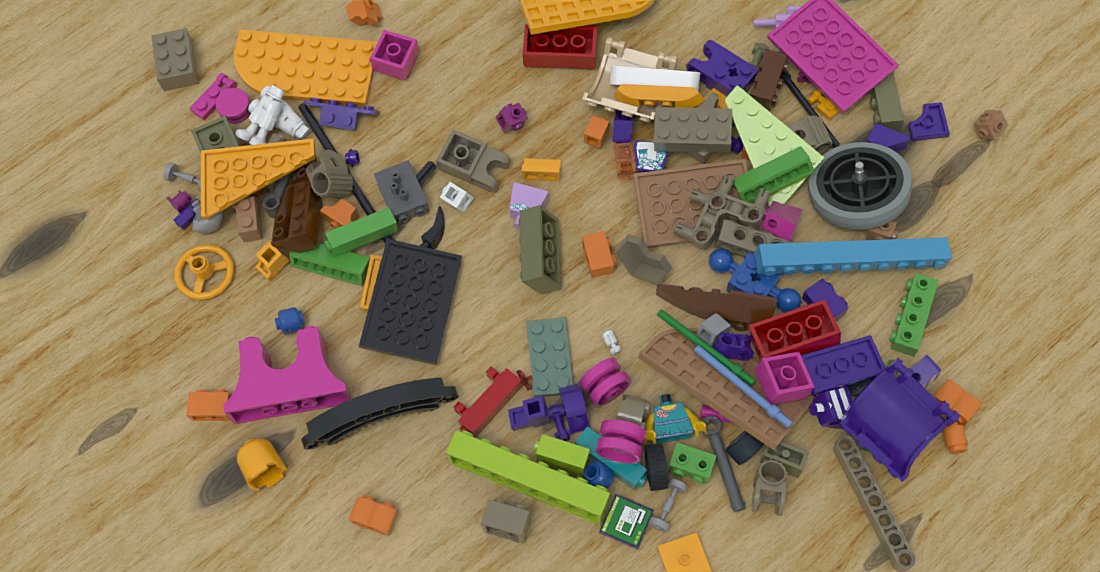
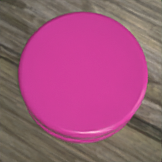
(234, 105)

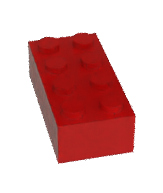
(561, 48)
(796, 331)

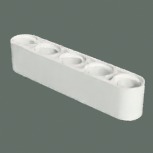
(645, 76)

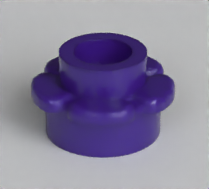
(352, 157)

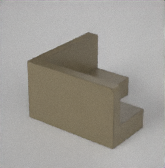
(641, 261)

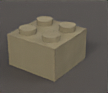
(506, 520)

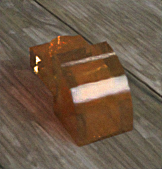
(624, 160)

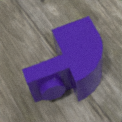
(574, 408)
(532, 413)

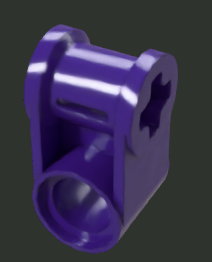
(732, 345)

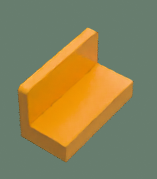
(541, 169)

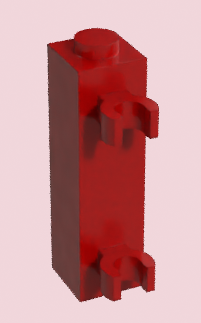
(489, 403)

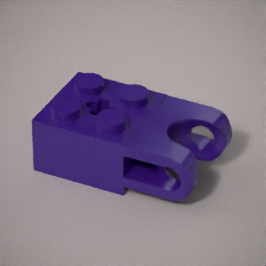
(723, 69)

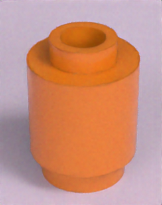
(955, 438)

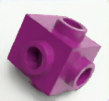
(511, 117)

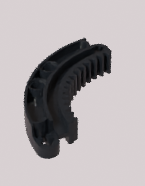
(375, 407)

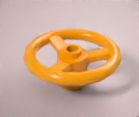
(203, 271)

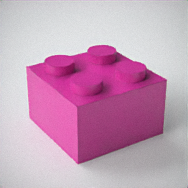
(394, 55)
(784, 378)

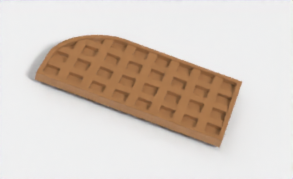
(675, 359)

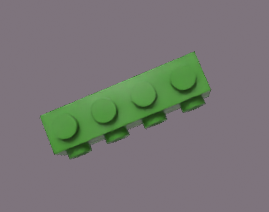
(914, 314)

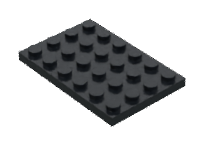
(410, 302)

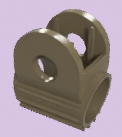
(813, 132)
(335, 181)
(777, 471)

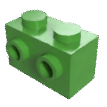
(691, 463)

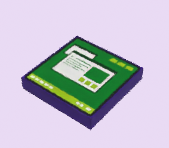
(626, 521)

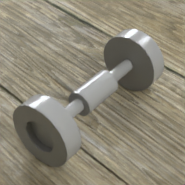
(171, 172)
(676, 486)

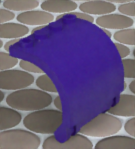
(896, 418)

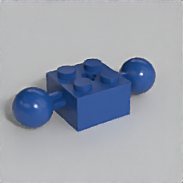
(744, 275)

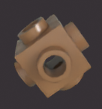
(990, 124)
(883, 232)

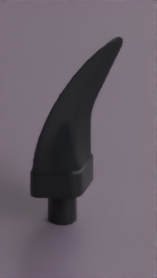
(434, 235)

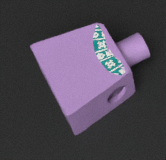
(525, 197)

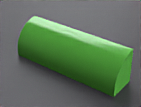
(774, 174)
(345, 267)

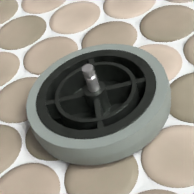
(860, 186)

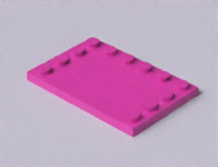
(833, 52)

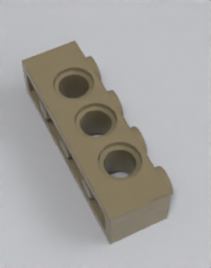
(726, 240)

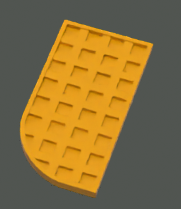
(563, 14)
(306, 65)

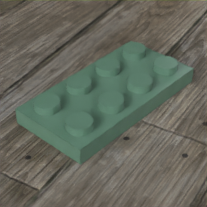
(549, 356)

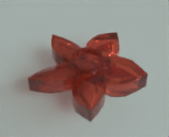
(525, 380)

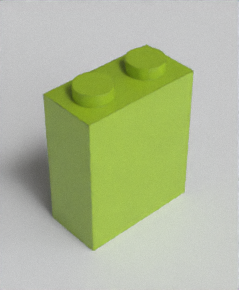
(562, 455)

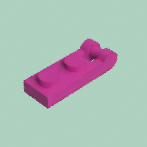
(206, 102)

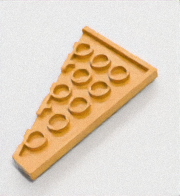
(242, 170)

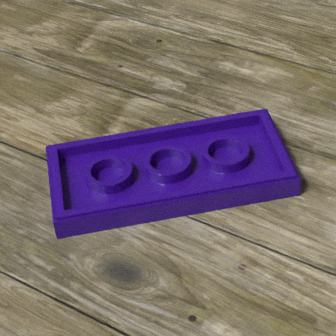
(843, 364)

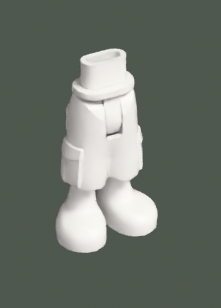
(264, 116)
(287, 119)

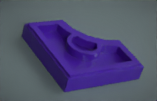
(930, 124)

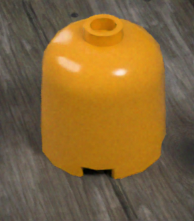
(260, 464)

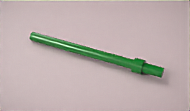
(736, 369)

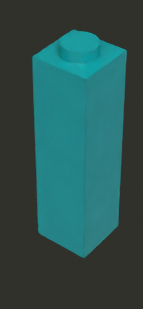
(630, 474)

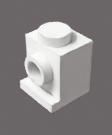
(456, 197)

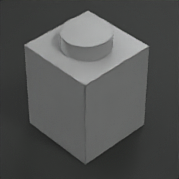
(711, 328)

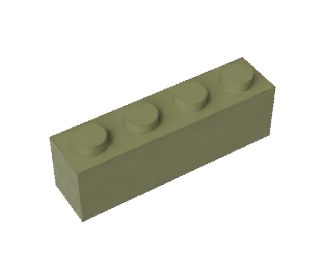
(887, 104)

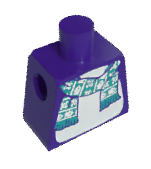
(648, 159)

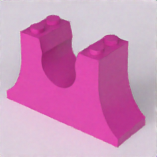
(287, 391)

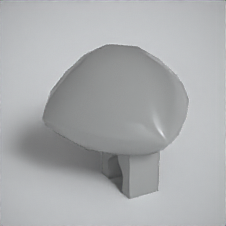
(205, 225)

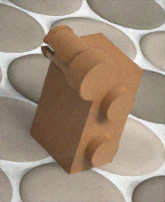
(248, 219)

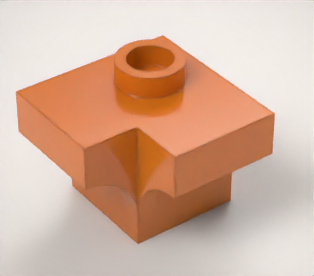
(363, 12)

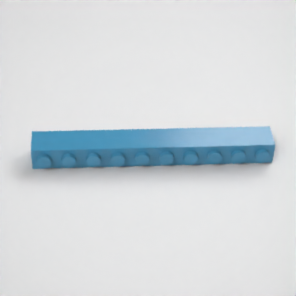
(852, 255)

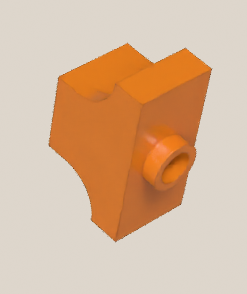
(339, 214)

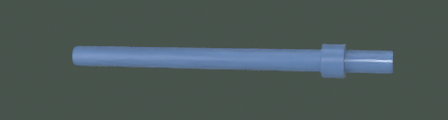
(772, 410)

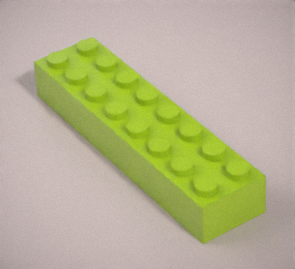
(528, 477)

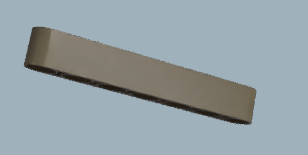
(874, 513)

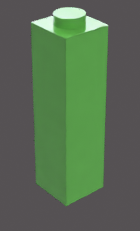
(360, 232)

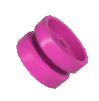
(605, 382)
(621, 441)

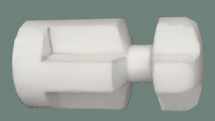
(610, 341)

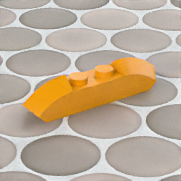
(661, 95)

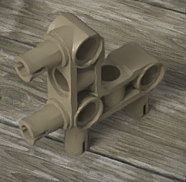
(731, 208)

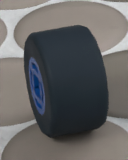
(744, 447)

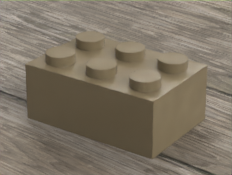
(175, 59)

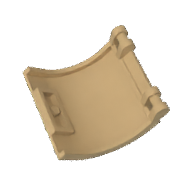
(603, 92)

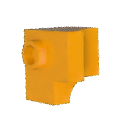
(270, 260)

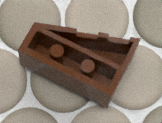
(769, 78)

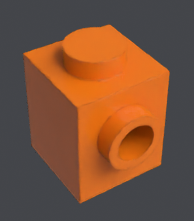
(596, 131)

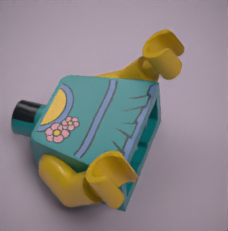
(672, 422)

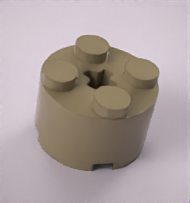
(633, 410)

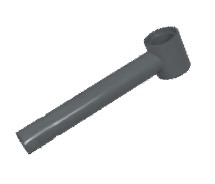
(277, 195)
(724, 465)

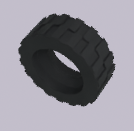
(656, 466)

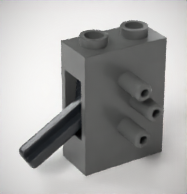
(403, 189)

